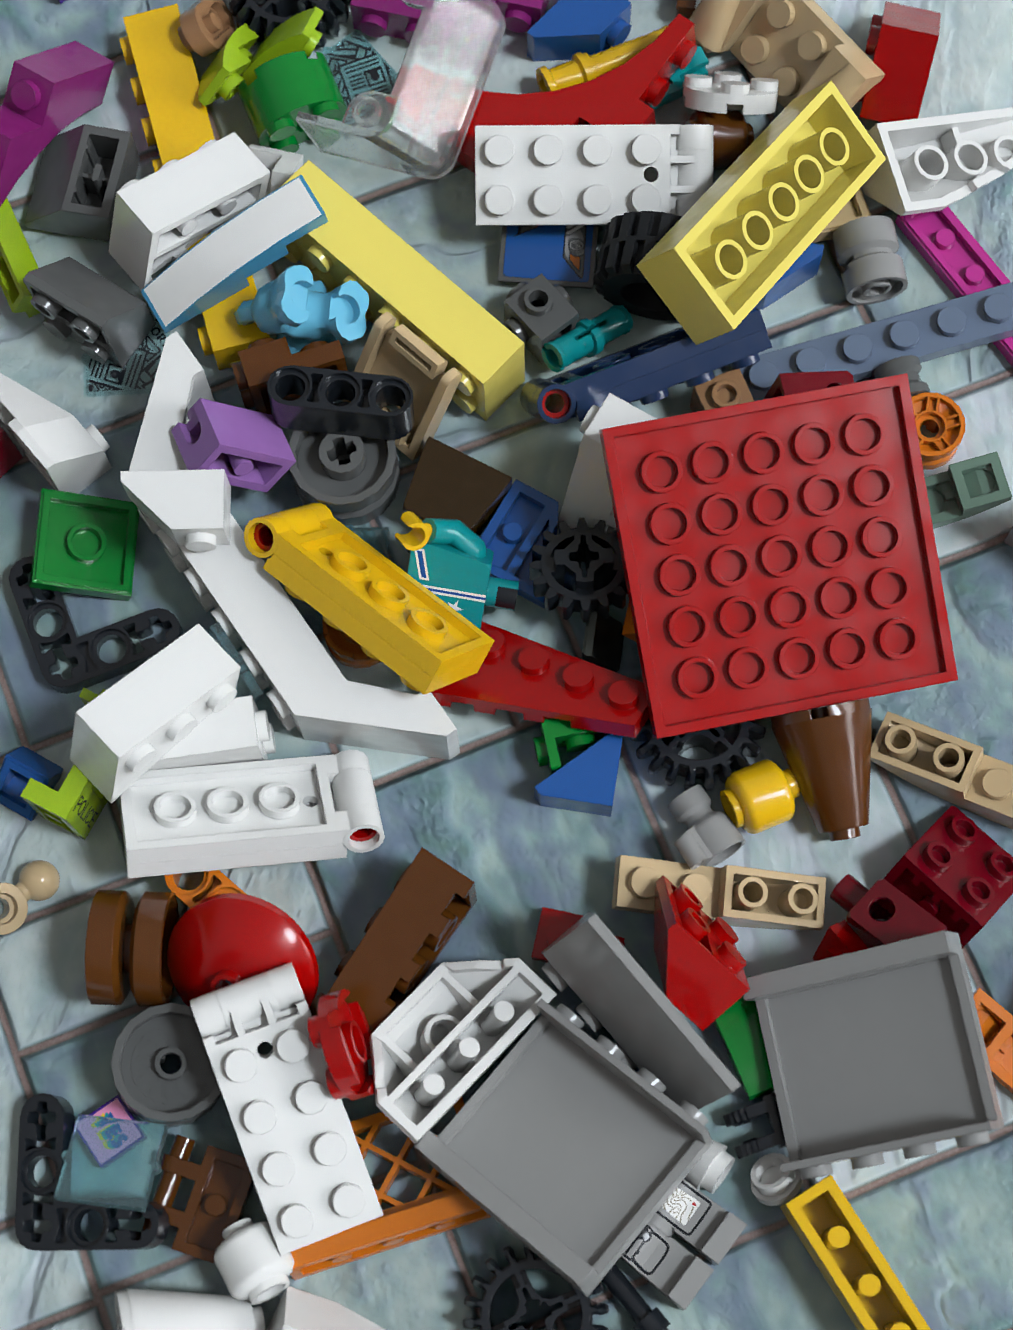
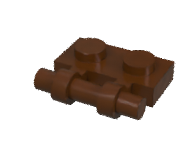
(215, 1201)

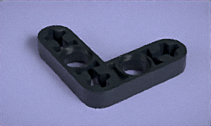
(86, 648)
(67, 1216)

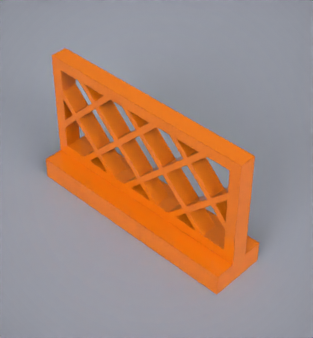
(401, 1222)

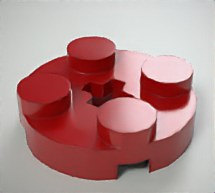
(344, 1037)

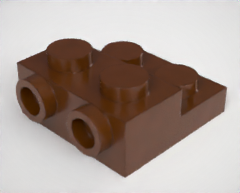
(267, 355)

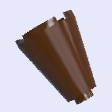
(831, 762)

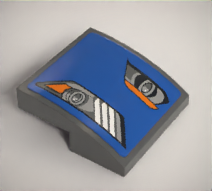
(557, 251)

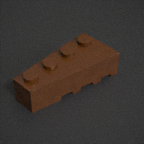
(404, 937)

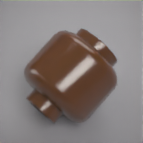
(731, 135)

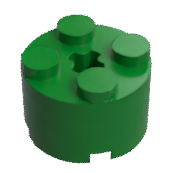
(285, 88)

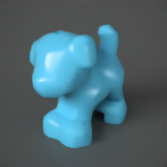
(304, 311)

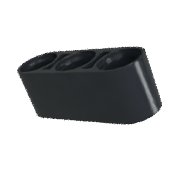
(324, 386)

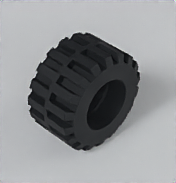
(622, 248)

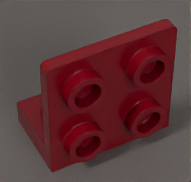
(956, 874)

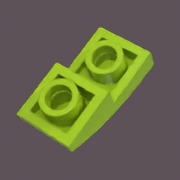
(292, 35)
(225, 71)

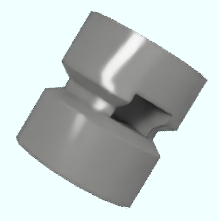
(869, 253)

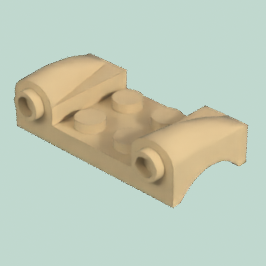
(786, 43)

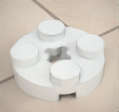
(730, 93)

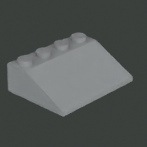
(635, 1013)

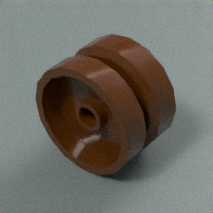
(129, 948)

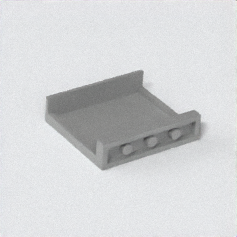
(876, 1054)
(569, 1147)

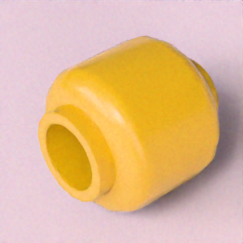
(760, 796)

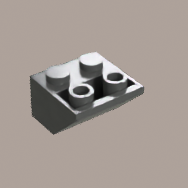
(81, 181)
(90, 310)

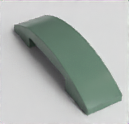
(967, 489)

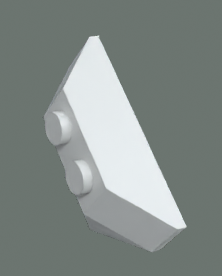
(450, 1037)

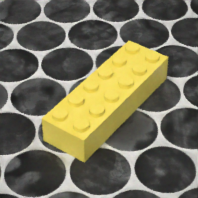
(762, 214)
(404, 283)

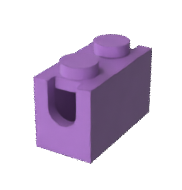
(236, 440)

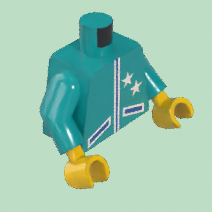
(455, 566)

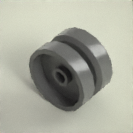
(345, 473)
(142, 1083)

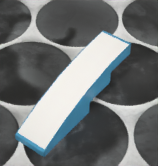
(232, 253)

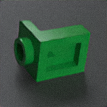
(557, 734)

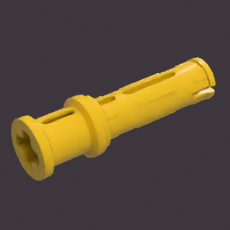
(586, 67)

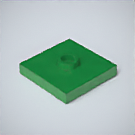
(84, 545)

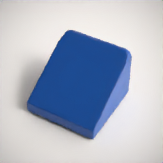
(16, 772)

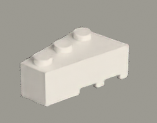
(182, 203)

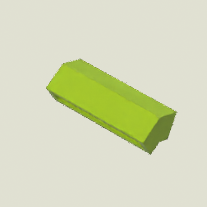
(15, 262)

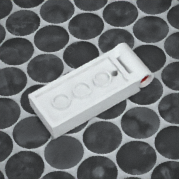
(588, 172)
(250, 814)
(283, 1111)

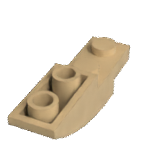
(946, 767)
(732, 892)

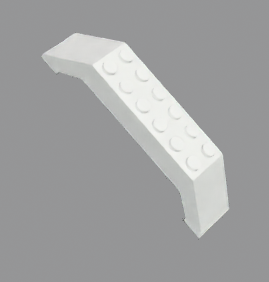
(261, 617)

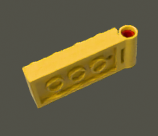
(367, 597)

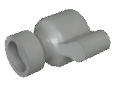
(709, 834)

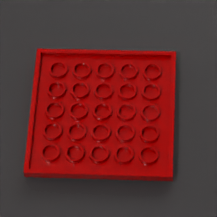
(779, 555)

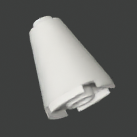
(184, 1311)

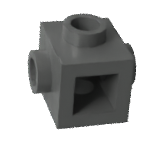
(539, 313)

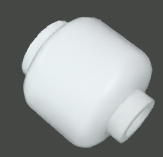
(252, 1262)

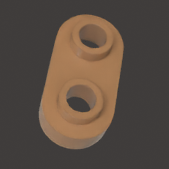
(206, 27)

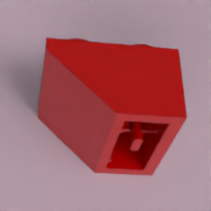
(695, 955)

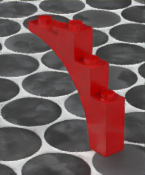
(611, 99)

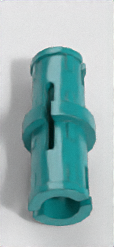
(587, 338)

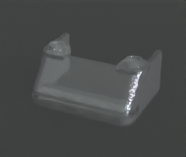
(432, 99)

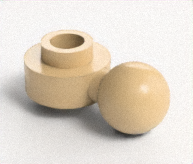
(37, 882)

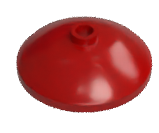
(234, 940)

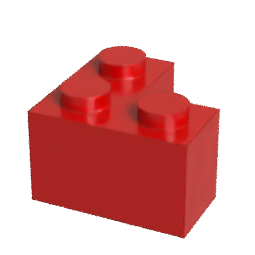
(904, 49)

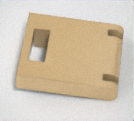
(410, 358)

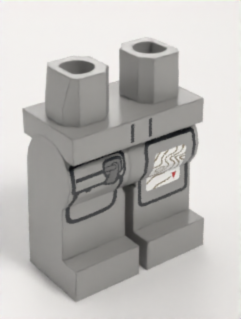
(665, 1261)

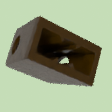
(455, 487)

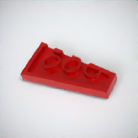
(550, 684)

